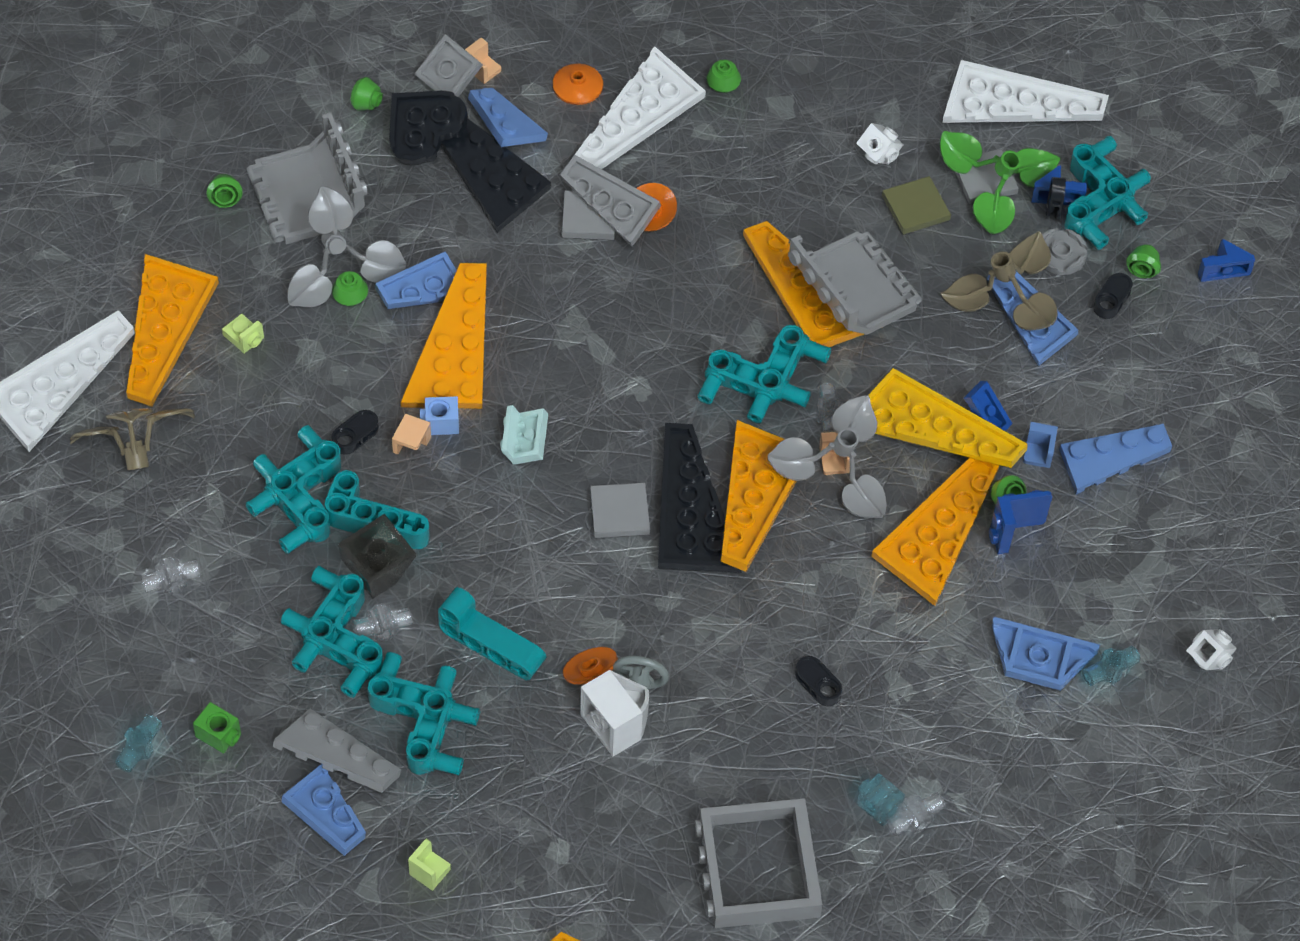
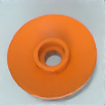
(577, 84)
(668, 205)
(589, 665)

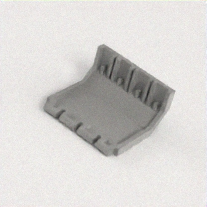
(291, 180)
(856, 282)

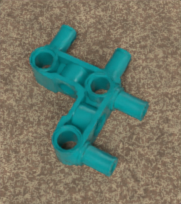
(1110, 192)
(751, 378)
(299, 477)
(338, 643)
(415, 701)

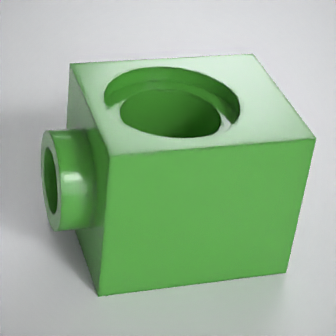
(216, 717)

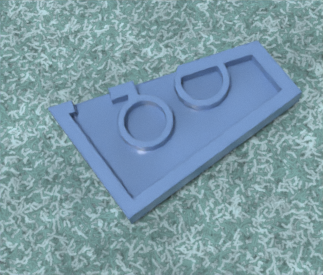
(504, 119)
(419, 284)
(322, 807)

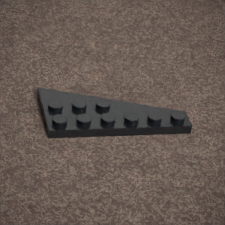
(495, 175)
(690, 508)

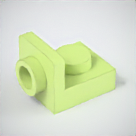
(244, 333)

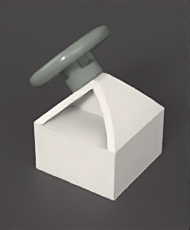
(619, 703)

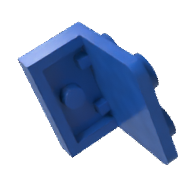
(1015, 512)

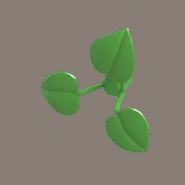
(991, 210)

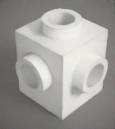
(880, 144)
(1204, 649)

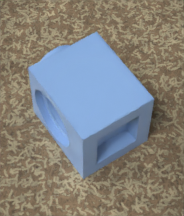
(444, 406)

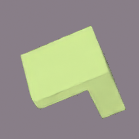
(427, 865)

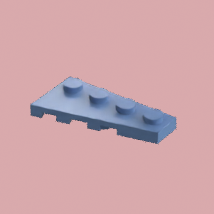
(1040, 342)
(1103, 456)

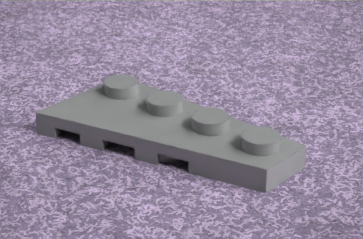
(612, 199)
(326, 743)

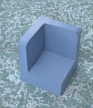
(1040, 444)

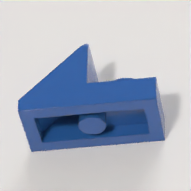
(1072, 190)
(1228, 263)
(987, 406)

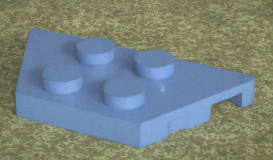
(1040, 654)

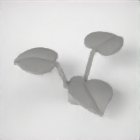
(326, 215)
(854, 424)

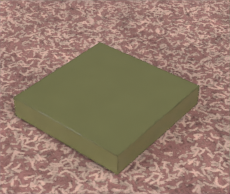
(916, 205)

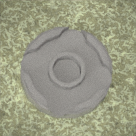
(1067, 251)

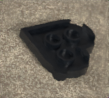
(422, 122)

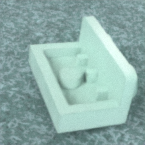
(524, 435)

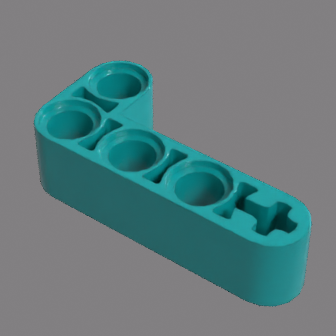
(410, 525)
(487, 637)

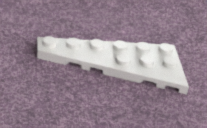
(1005, 96)
(643, 107)
(48, 386)

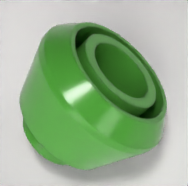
(723, 76)
(366, 94)
(224, 191)
(1144, 262)
(349, 289)
(1007, 485)

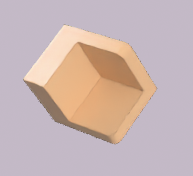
(490, 68)
(411, 433)
(831, 461)

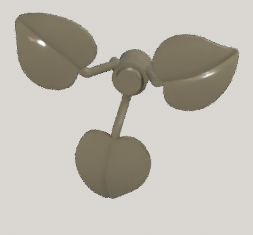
(1031, 256)
(135, 451)

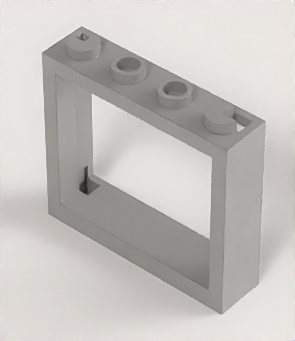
(768, 911)

